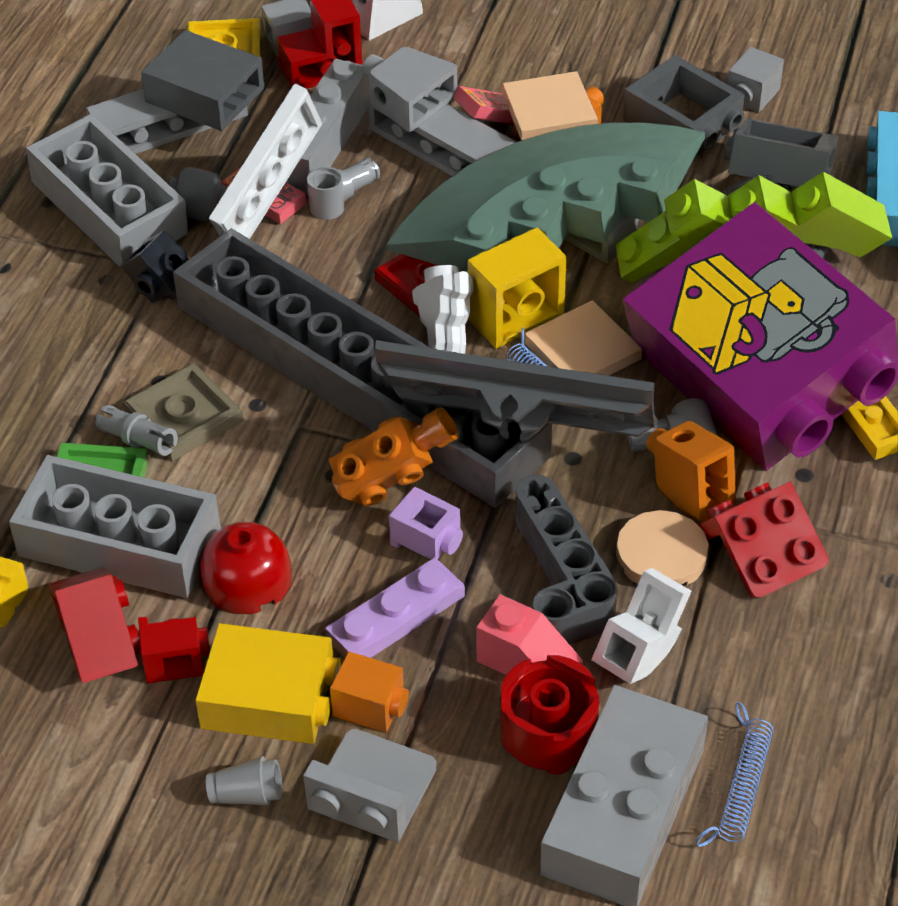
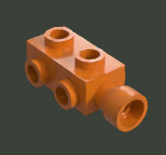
(366, 468)

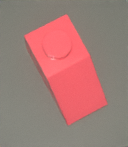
(517, 633)

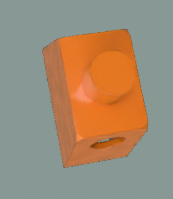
(693, 468)

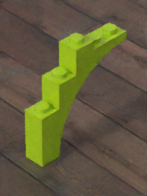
(817, 212)

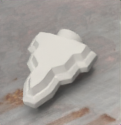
(445, 306)

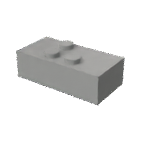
(105, 188)
(115, 521)
(623, 797)

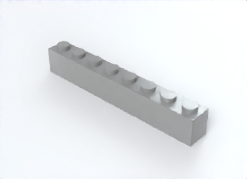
(457, 140)

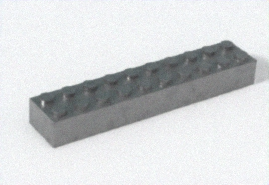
(330, 350)

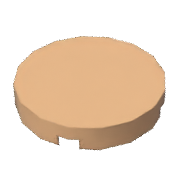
(665, 543)

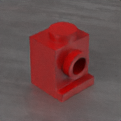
(173, 648)

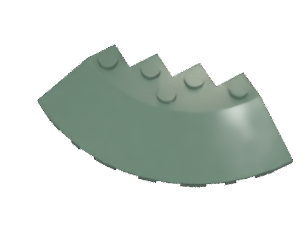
(554, 181)

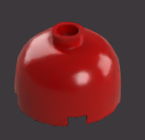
(245, 568)

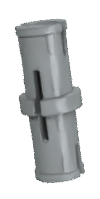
(136, 430)

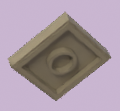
(188, 405)

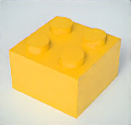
(517, 287)

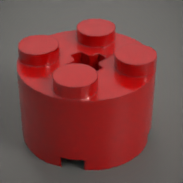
(548, 712)

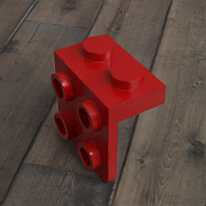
(767, 538)

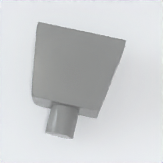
(410, 85)

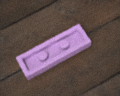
(396, 610)

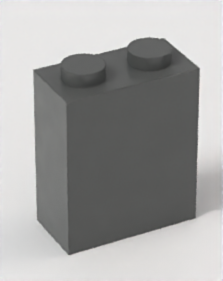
(202, 80)

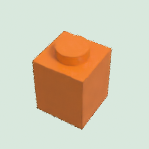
(368, 692)

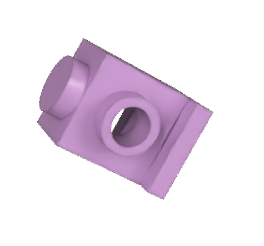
(425, 525)

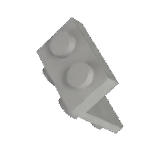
(370, 784)

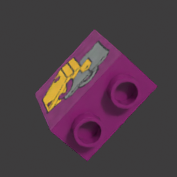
(765, 336)

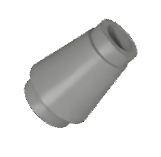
(246, 783)

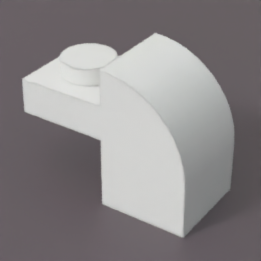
(645, 633)

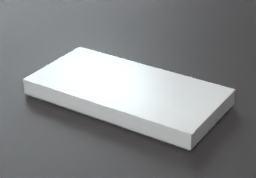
(268, 165)

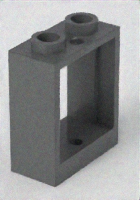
(647, 99)
(779, 151)

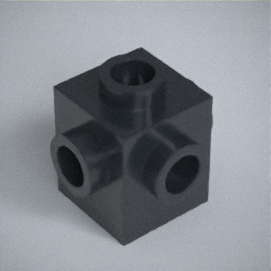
(153, 266)

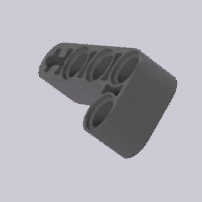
(582, 587)

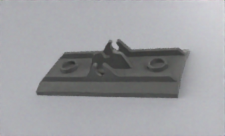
(517, 391)

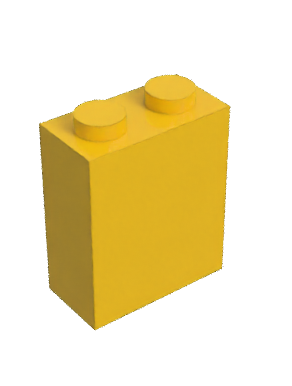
(267, 683)

